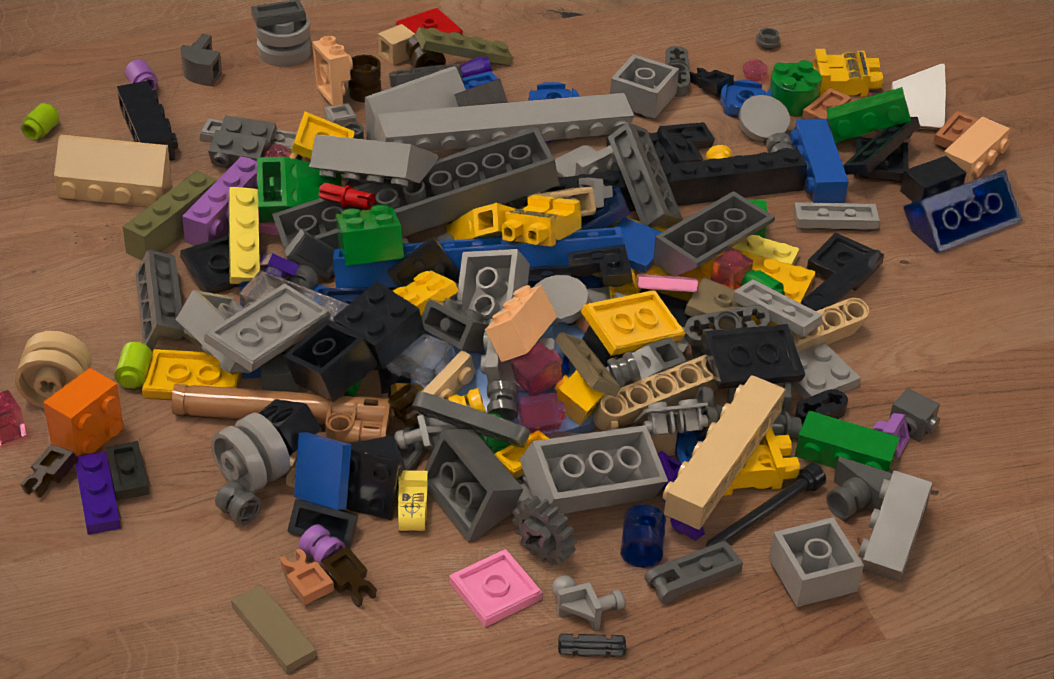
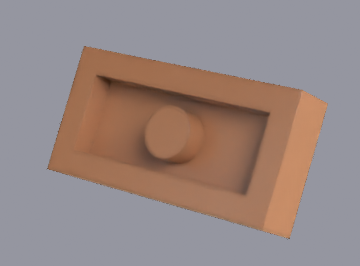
(828, 99)
(954, 128)

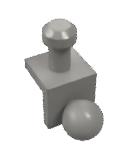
(429, 433)
(583, 601)

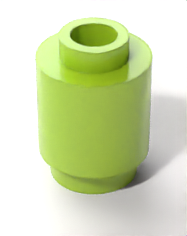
(40, 121)

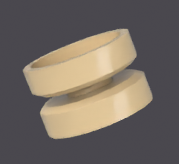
(49, 364)

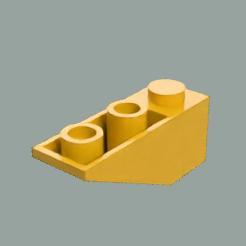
(479, 222)

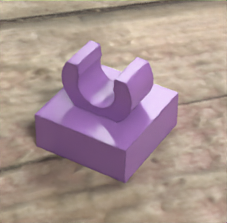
(896, 426)

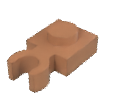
(305, 579)

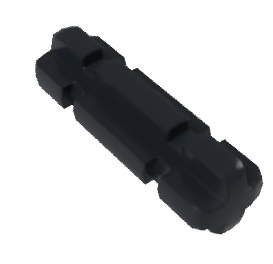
(591, 644)

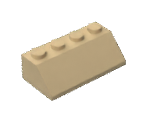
(111, 171)

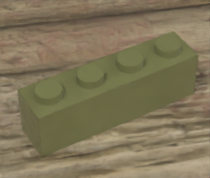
(162, 221)

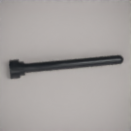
(809, 479)

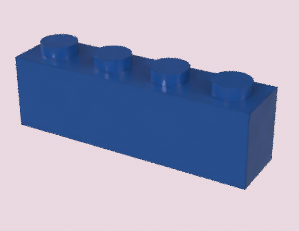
(825, 172)

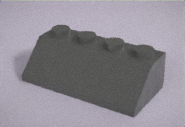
(708, 233)

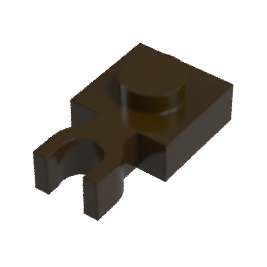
(49, 467)
(349, 574)

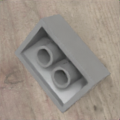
(204, 312)

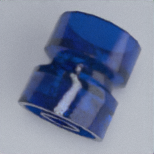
(643, 536)

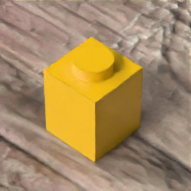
(578, 397)

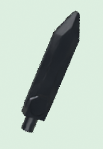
(842, 281)

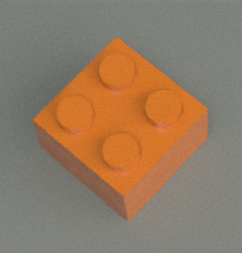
(84, 413)

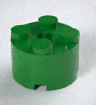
(795, 85)

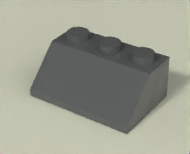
(470, 483)

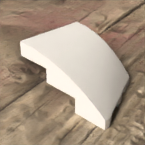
(925, 96)

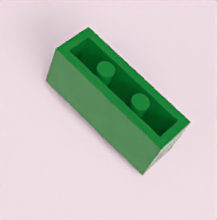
(868, 114)
(828, 438)

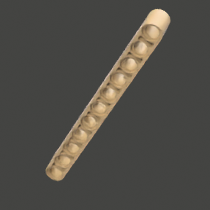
(837, 323)

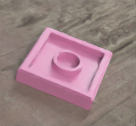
(667, 282)
(495, 587)

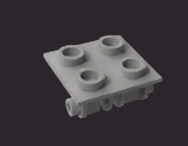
(686, 414)

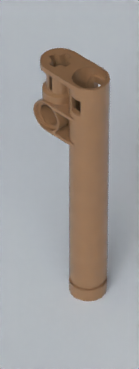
(346, 419)

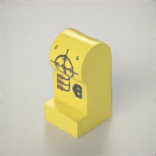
(412, 500)

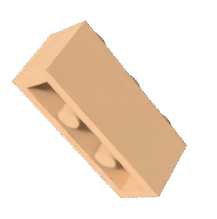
(978, 147)
(521, 322)

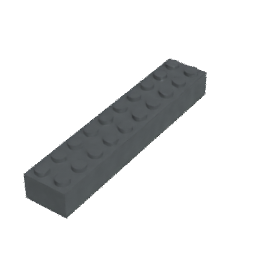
(451, 188)

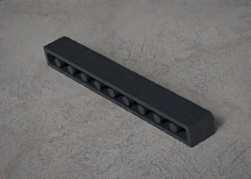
(716, 178)

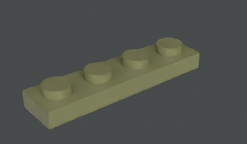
(463, 46)

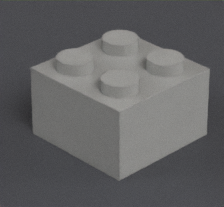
(646, 84)
(815, 562)

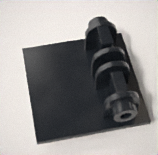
(372, 483)

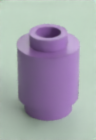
(140, 71)

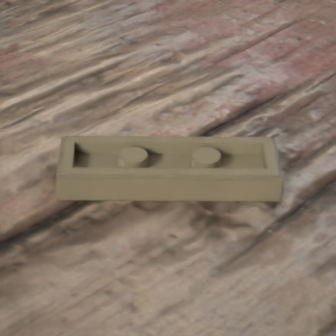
(587, 364)
(274, 628)

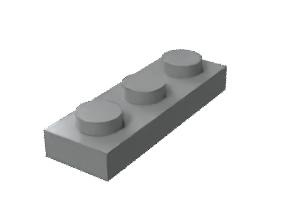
(836, 215)
(781, 308)

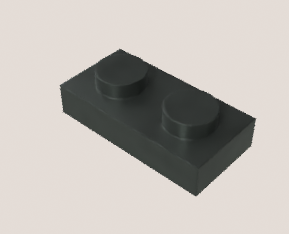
(127, 470)

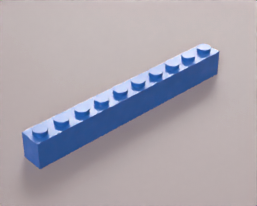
(537, 255)

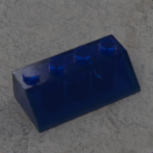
(964, 212)

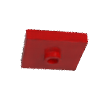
(430, 19)

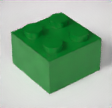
(369, 235)

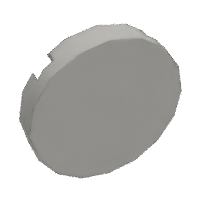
(763, 117)
(566, 296)

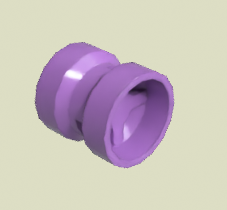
(318, 543)

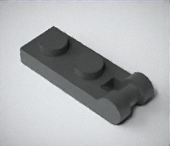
(693, 571)

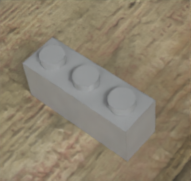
(895, 525)

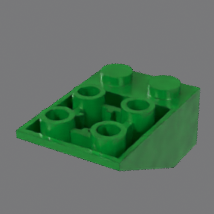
(286, 184)

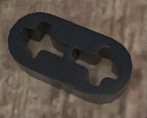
(829, 403)

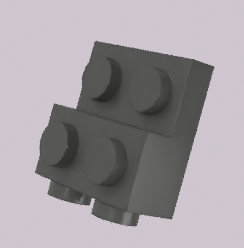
(241, 138)

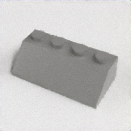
(423, 93)
(370, 159)

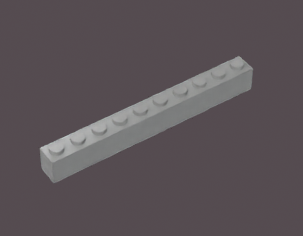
(490, 122)

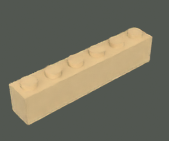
(723, 452)

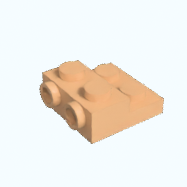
(331, 69)

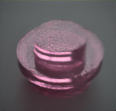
(755, 70)

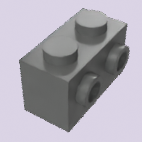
(455, 325)

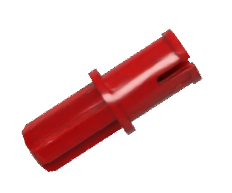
(346, 196)

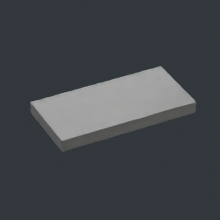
(267, 327)

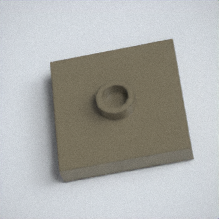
(712, 298)

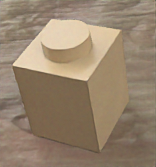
(393, 44)

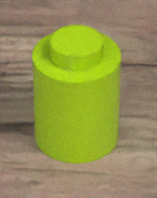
(133, 365)

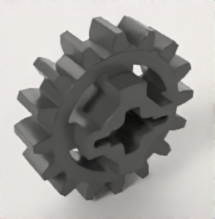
(544, 530)

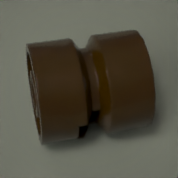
(422, 57)
(364, 77)

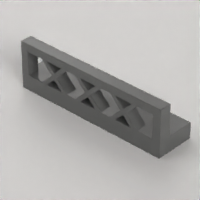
(644, 176)
(158, 297)

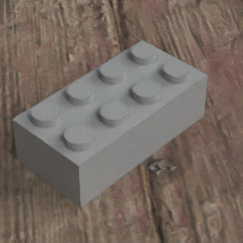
(594, 469)

